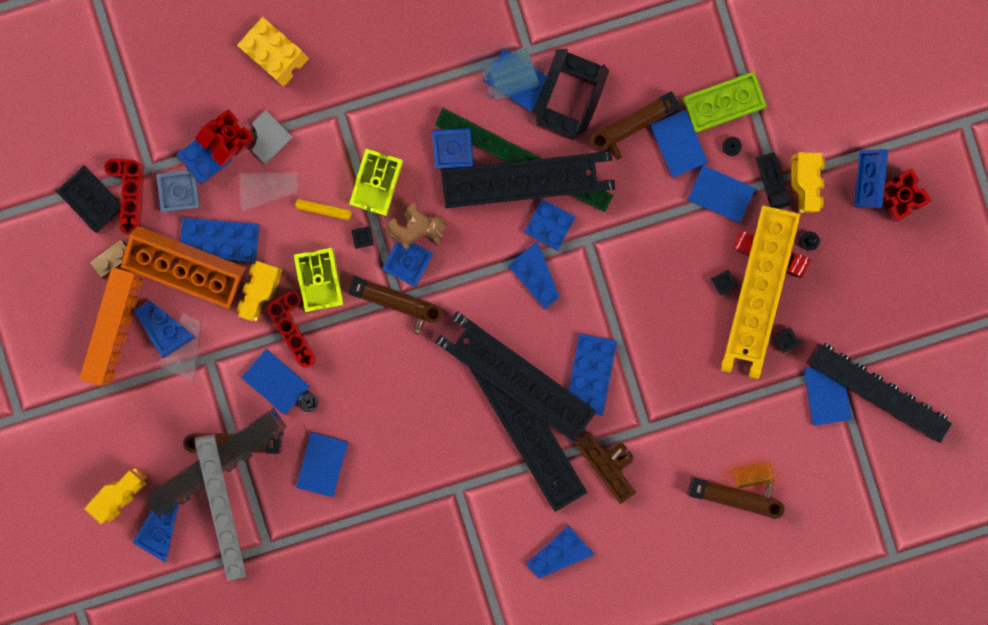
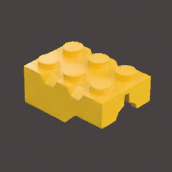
(272, 51)
(807, 181)
(259, 290)
(107, 502)

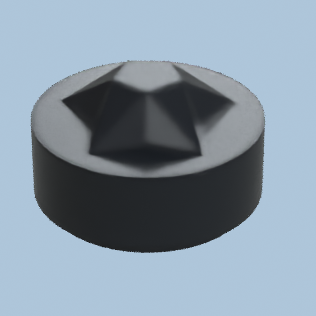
(732, 146)
(809, 241)
(308, 402)

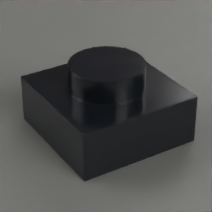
(362, 237)
(723, 282)
(786, 340)

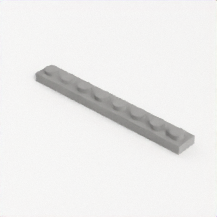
(220, 507)

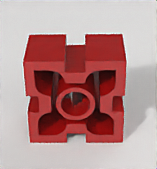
(224, 137)
(914, 197)

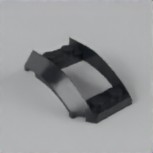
(578, 68)

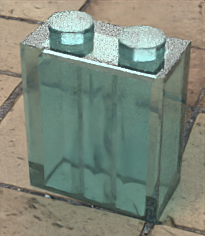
(510, 75)

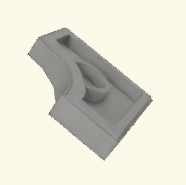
(270, 137)

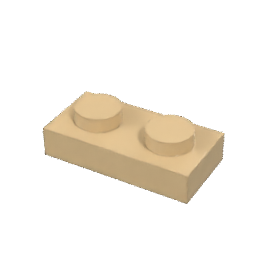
(110, 258)

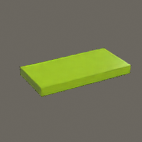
(724, 102)

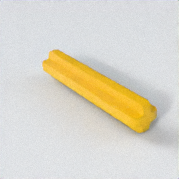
(323, 209)

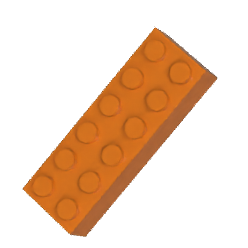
(183, 267)
(111, 326)

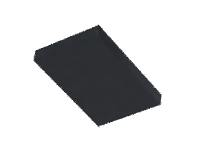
(90, 199)

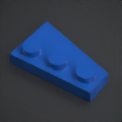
(535, 275)
(162, 329)
(157, 534)
(559, 553)

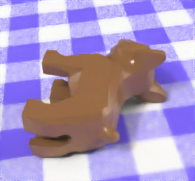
(417, 227)

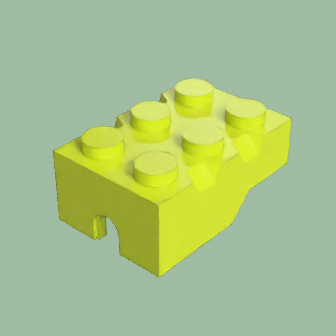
(376, 182)
(319, 279)

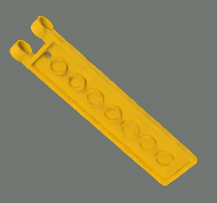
(761, 288)

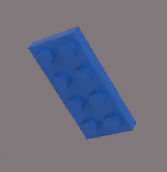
(222, 238)
(592, 370)

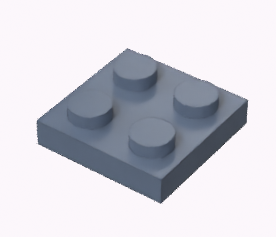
(177, 191)

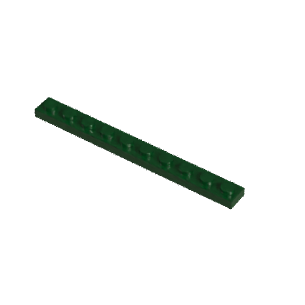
(509, 151)

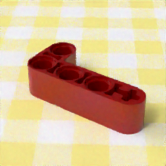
(127, 197)
(797, 263)
(295, 331)

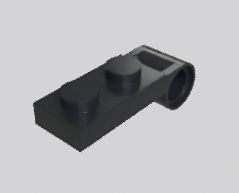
(772, 181)

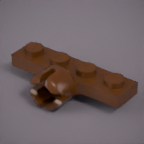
(608, 465)

